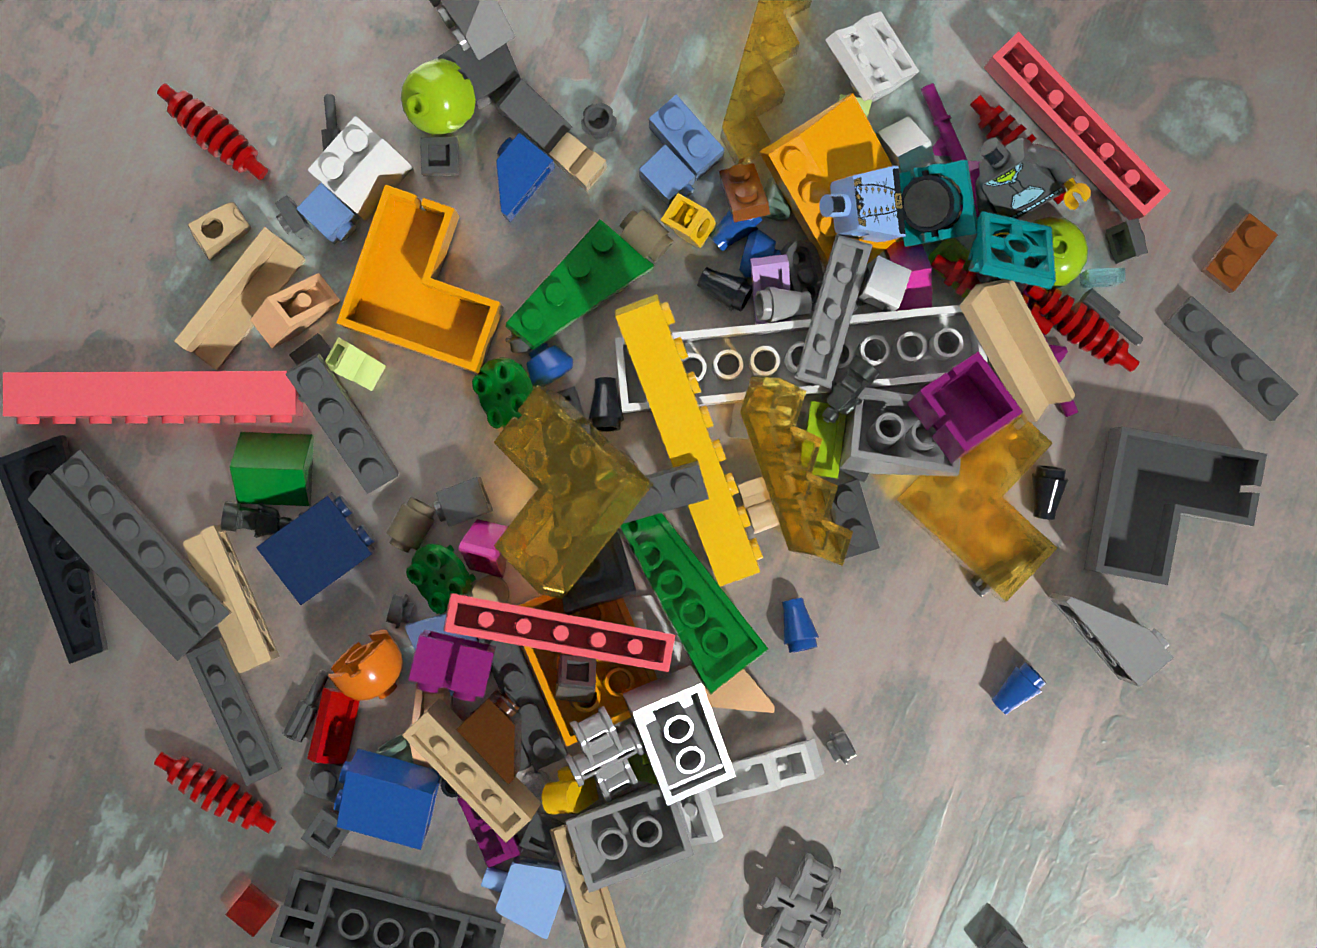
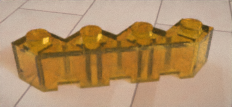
(756, 83)
(787, 463)

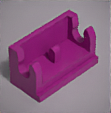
(490, 843)

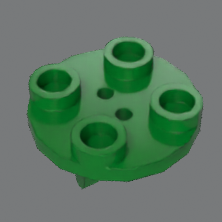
(502, 390)
(438, 574)

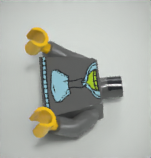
(1023, 177)

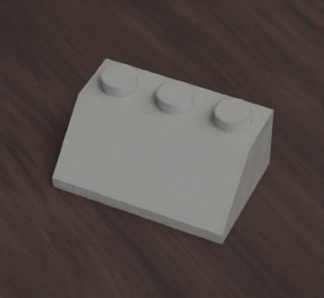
(478, 24)

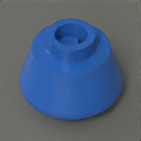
(757, 246)
(548, 364)

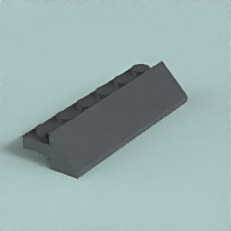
(129, 554)
(346, 915)

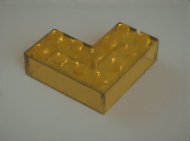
(580, 495)
(974, 519)

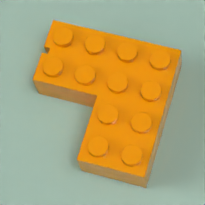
(399, 292)

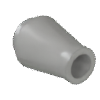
(779, 304)

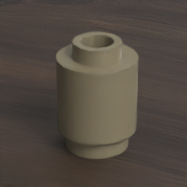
(645, 235)
(411, 525)

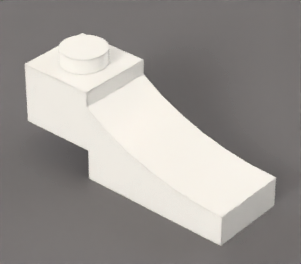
(769, 772)

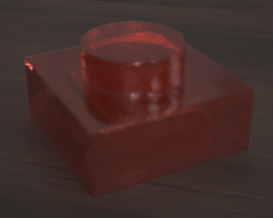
(252, 910)

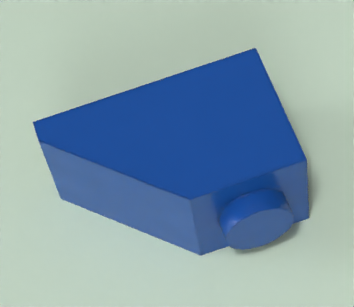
(520, 173)

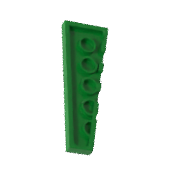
(698, 609)

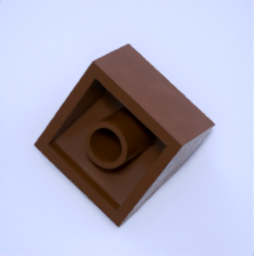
(496, 733)

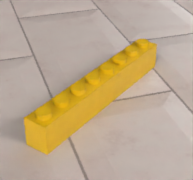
(687, 436)

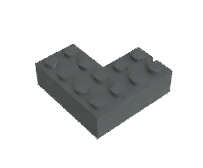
(1154, 481)

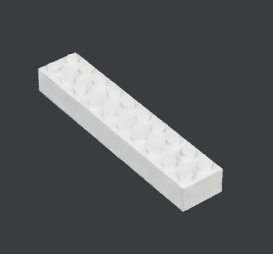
(902, 345)

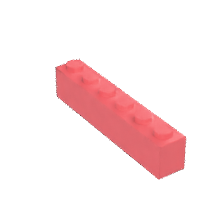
(1076, 128)
(559, 632)

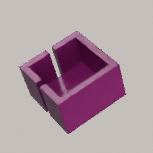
(967, 408)
(451, 664)

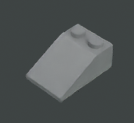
(890, 439)
(1125, 647)
(679, 734)
(628, 837)

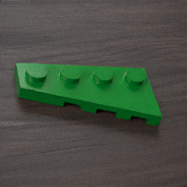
(583, 279)

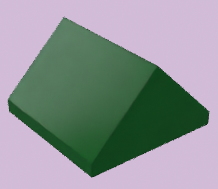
(273, 468)

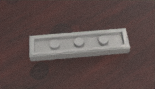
(833, 311)

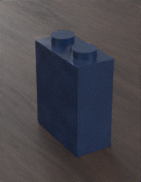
(317, 547)

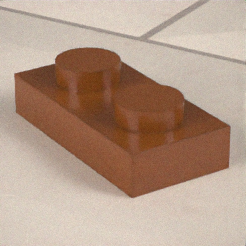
(744, 192)
(1239, 253)

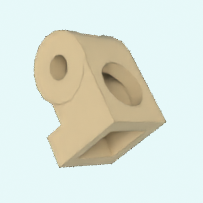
(578, 161)
(219, 229)
(758, 504)

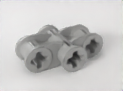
(605, 754)
(801, 905)

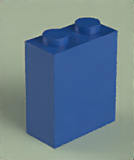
(387, 798)

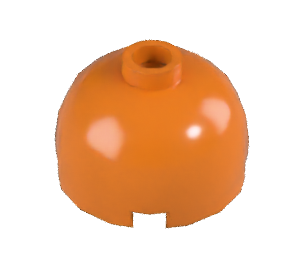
(369, 669)

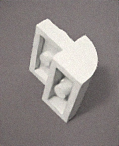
(872, 57)
(359, 167)

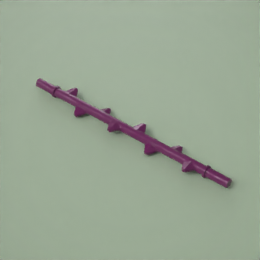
(949, 145)

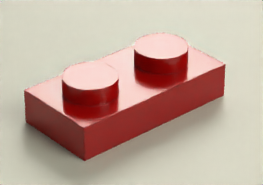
(333, 727)

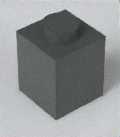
(462, 502)

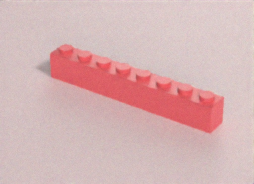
(149, 394)

